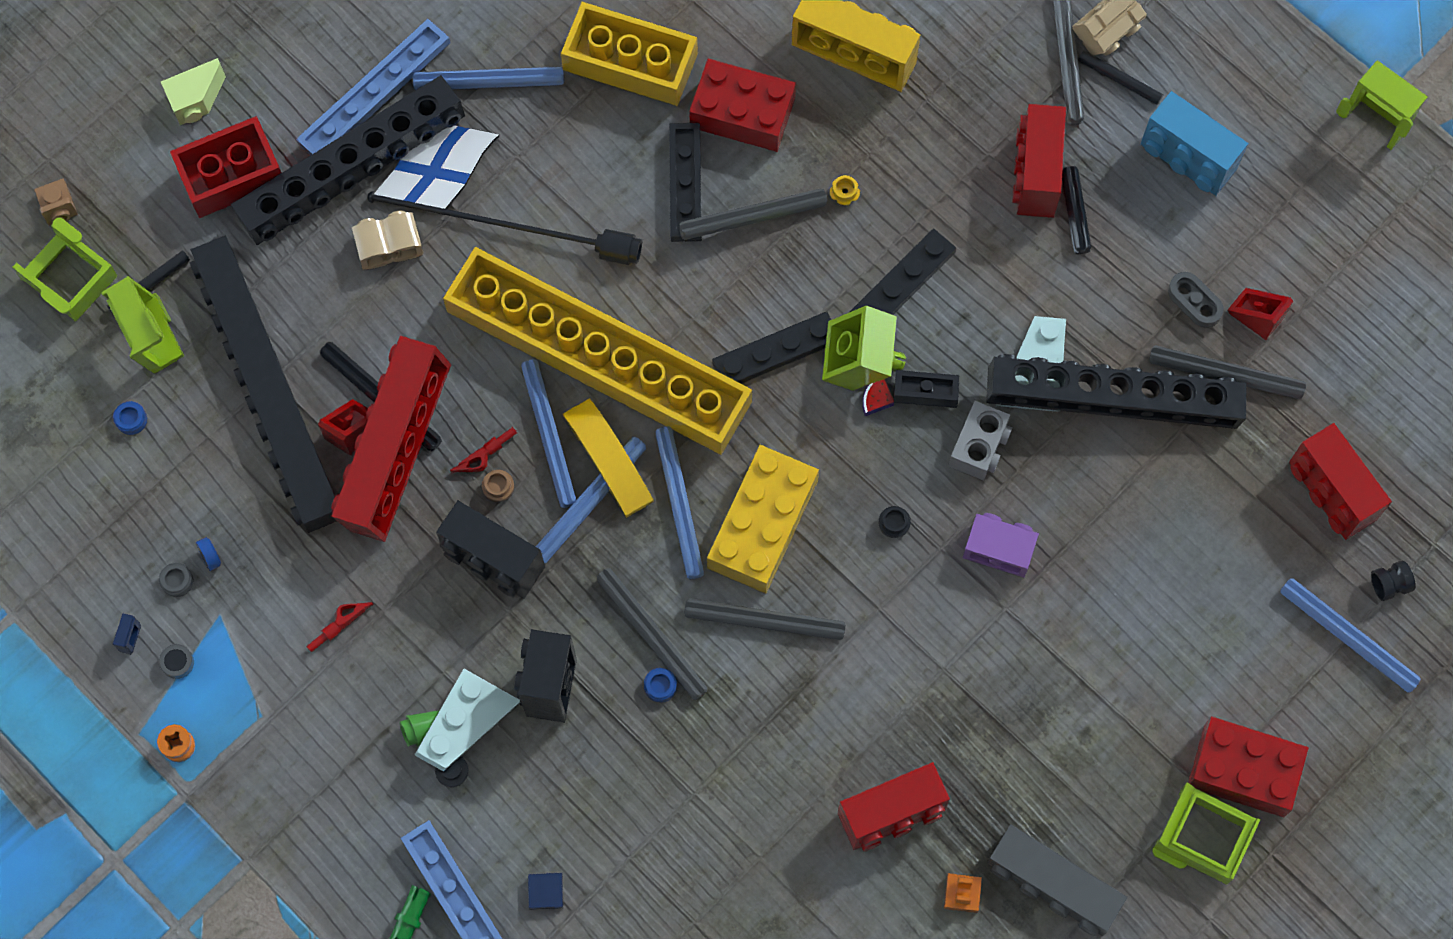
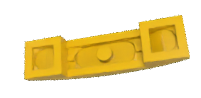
(608, 457)

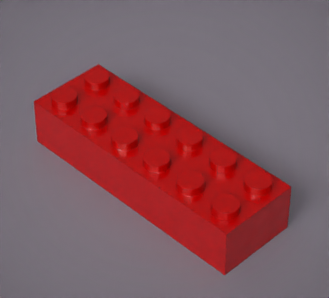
(391, 438)

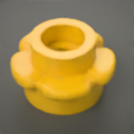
(848, 183)

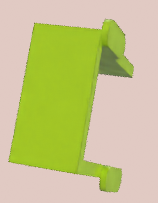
(1389, 97)
(67, 237)
(143, 324)
(1180, 856)

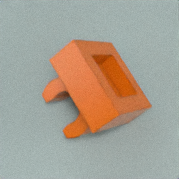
(962, 893)

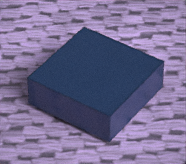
(127, 634)
(545, 891)

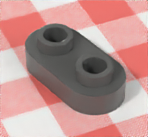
(1198, 299)

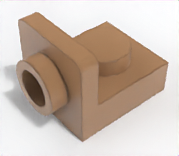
(55, 201)

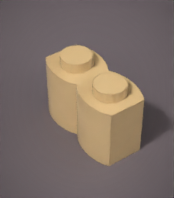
(387, 240)

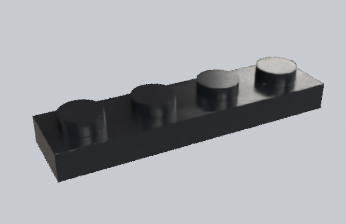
(684, 176)
(909, 274)
(774, 350)

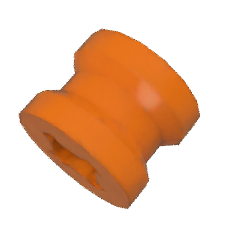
(181, 748)

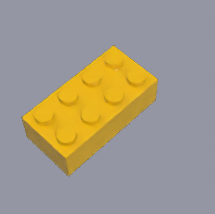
(856, 40)
(629, 53)
(762, 519)

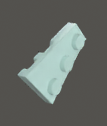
(1046, 341)
(463, 719)

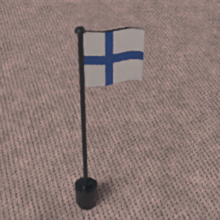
(440, 169)

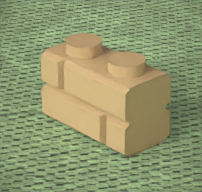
(1108, 24)

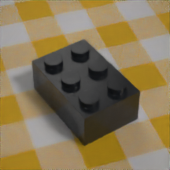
(490, 550)
(546, 675)

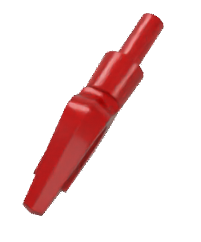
(482, 454)
(339, 624)

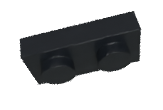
(926, 389)

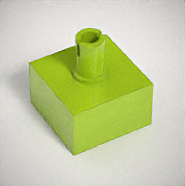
(861, 348)

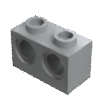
(975, 439)

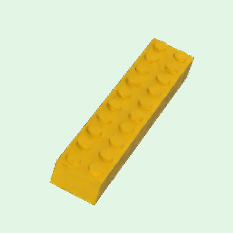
(598, 350)

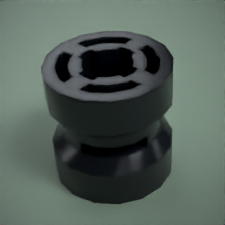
(1392, 581)

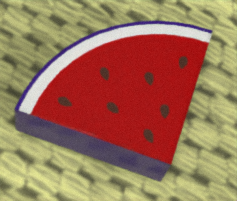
(876, 398)

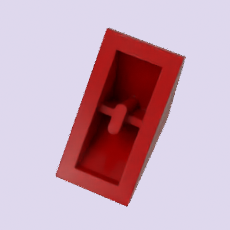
(1260, 310)
(344, 425)

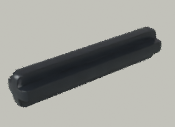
(1076, 210)

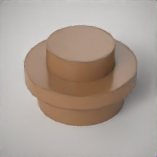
(498, 485)

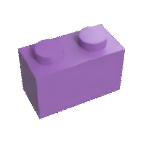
(1001, 544)

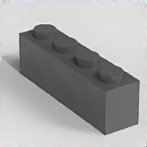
(1057, 881)

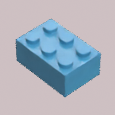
(1193, 143)

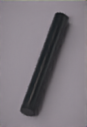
(1120, 77)
(163, 271)

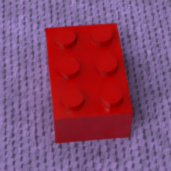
(742, 104)
(1039, 160)
(225, 166)
(1339, 481)
(1248, 767)
(893, 807)

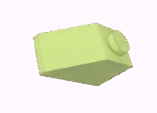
(194, 91)

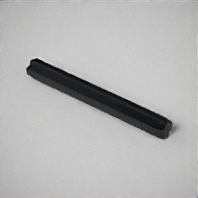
(366, 383)

